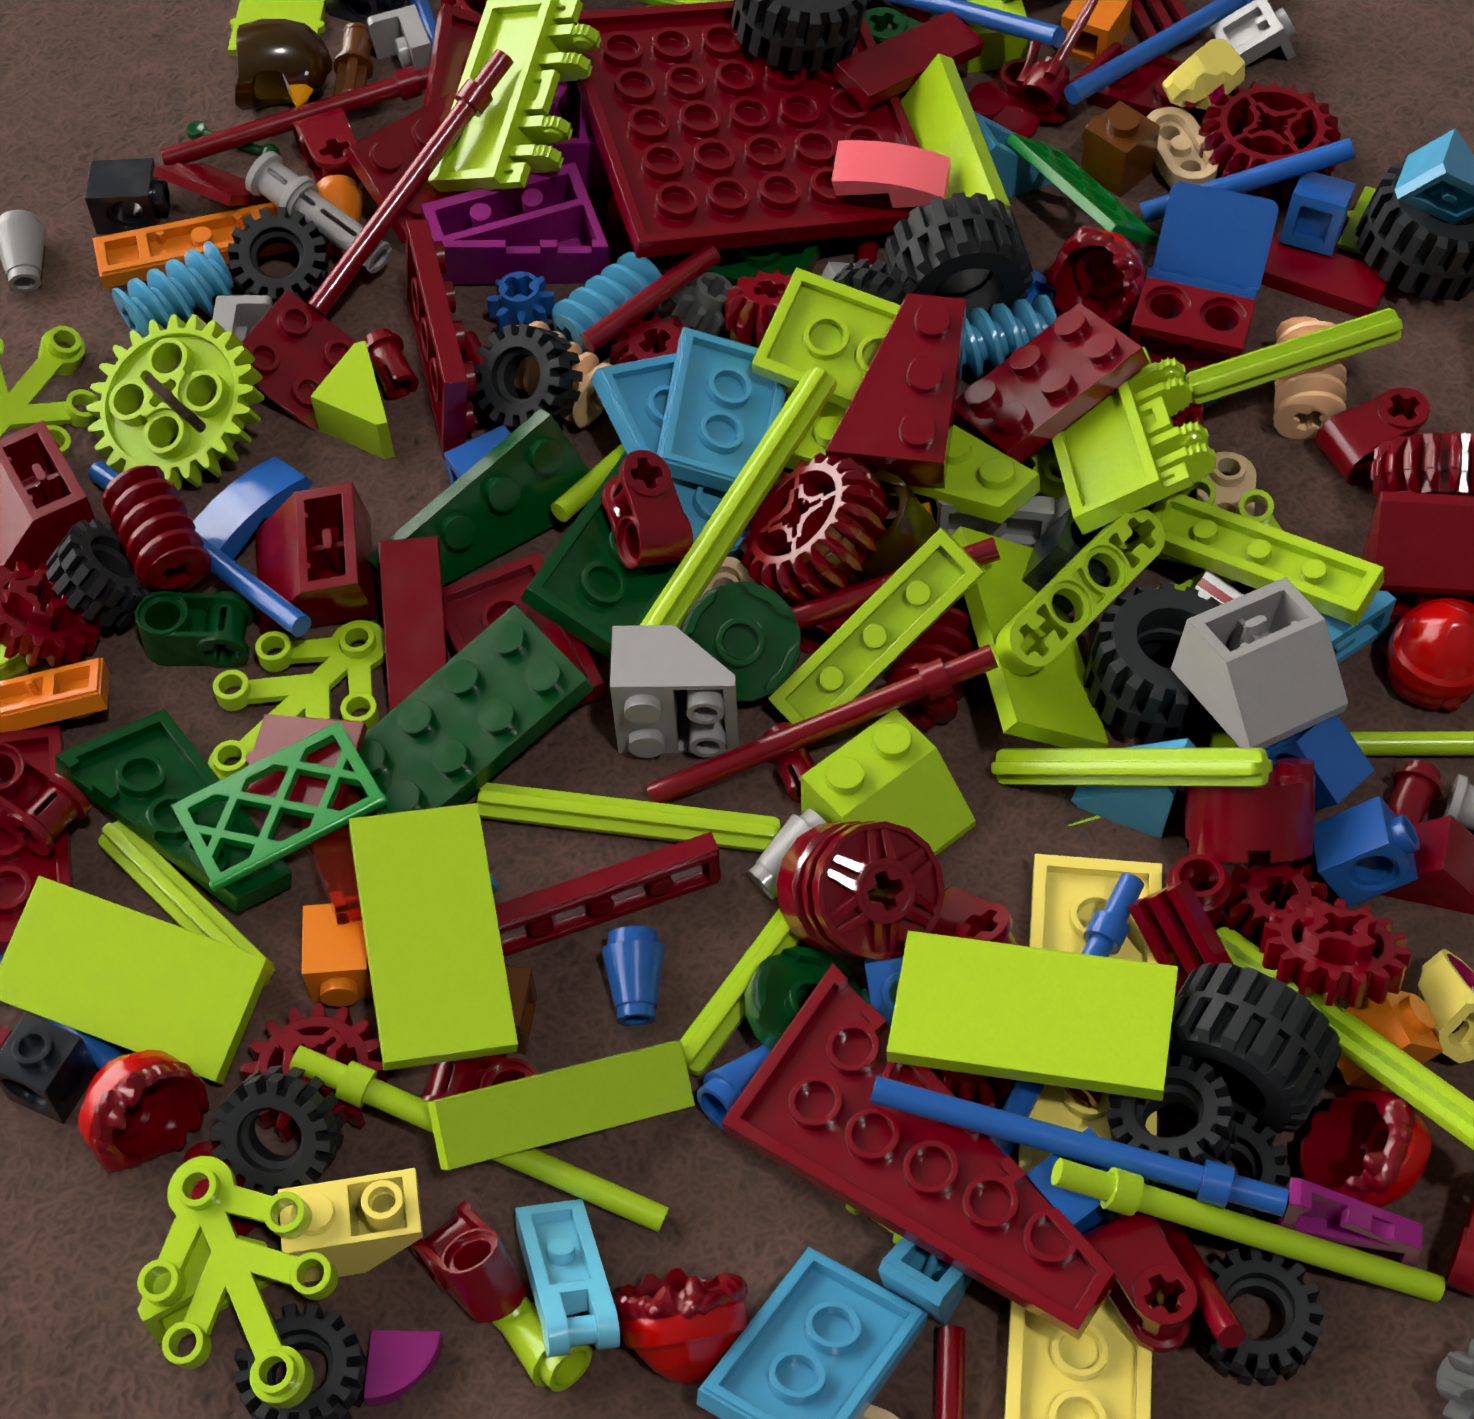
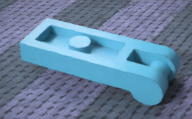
(566, 1277)

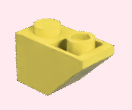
(356, 1221)

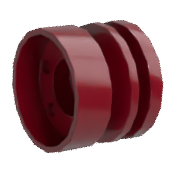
(828, 882)

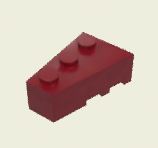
(908, 395)

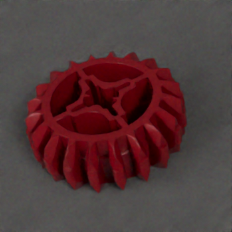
(1270, 127)
(1425, 464)
(815, 528)

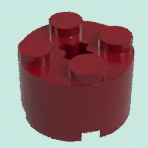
(1255, 820)

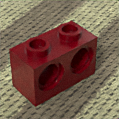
(1191, 323)

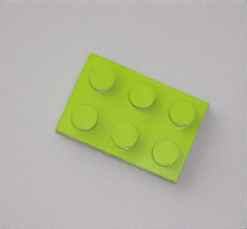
(824, 328)

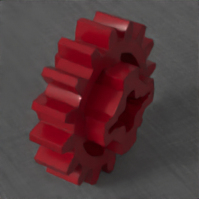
(39, 621)
(1335, 951)
(326, 1035)

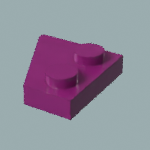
(1350, 1222)

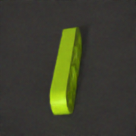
(1085, 594)

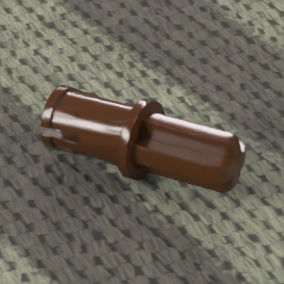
(353, 62)

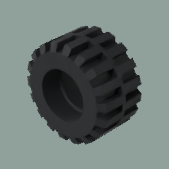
(799, 31)
(1416, 247)
(962, 251)
(1132, 687)
(1257, 1038)

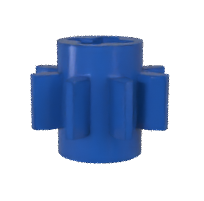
(520, 300)

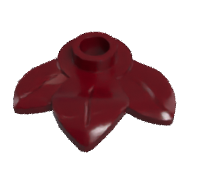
(1002, 103)

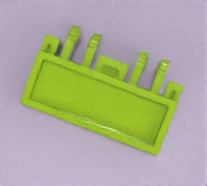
(504, 141)
(1129, 451)

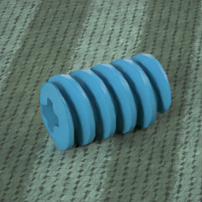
(177, 291)
(602, 296)
(1003, 331)

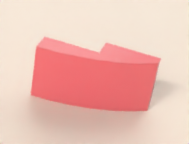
(903, 171)

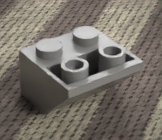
(1262, 665)
(670, 694)

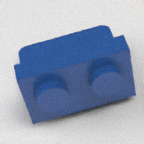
(1215, 239)

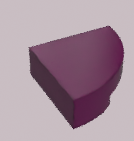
(399, 1362)

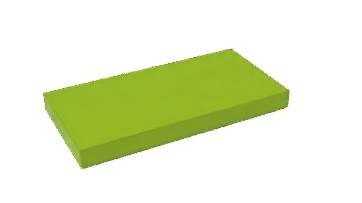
(947, 125)
(1051, 702)
(432, 936)
(131, 978)
(1033, 1015)

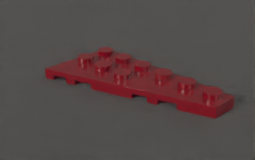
(907, 1172)

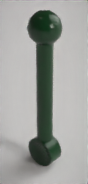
(198, 129)

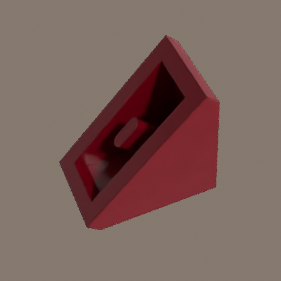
(1442, 867)

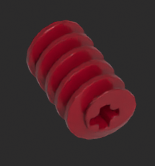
(156, 530)
(946, 639)

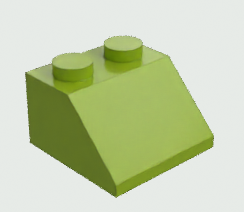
(890, 777)

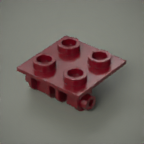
(295, 354)

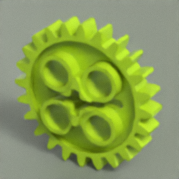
(209, 365)

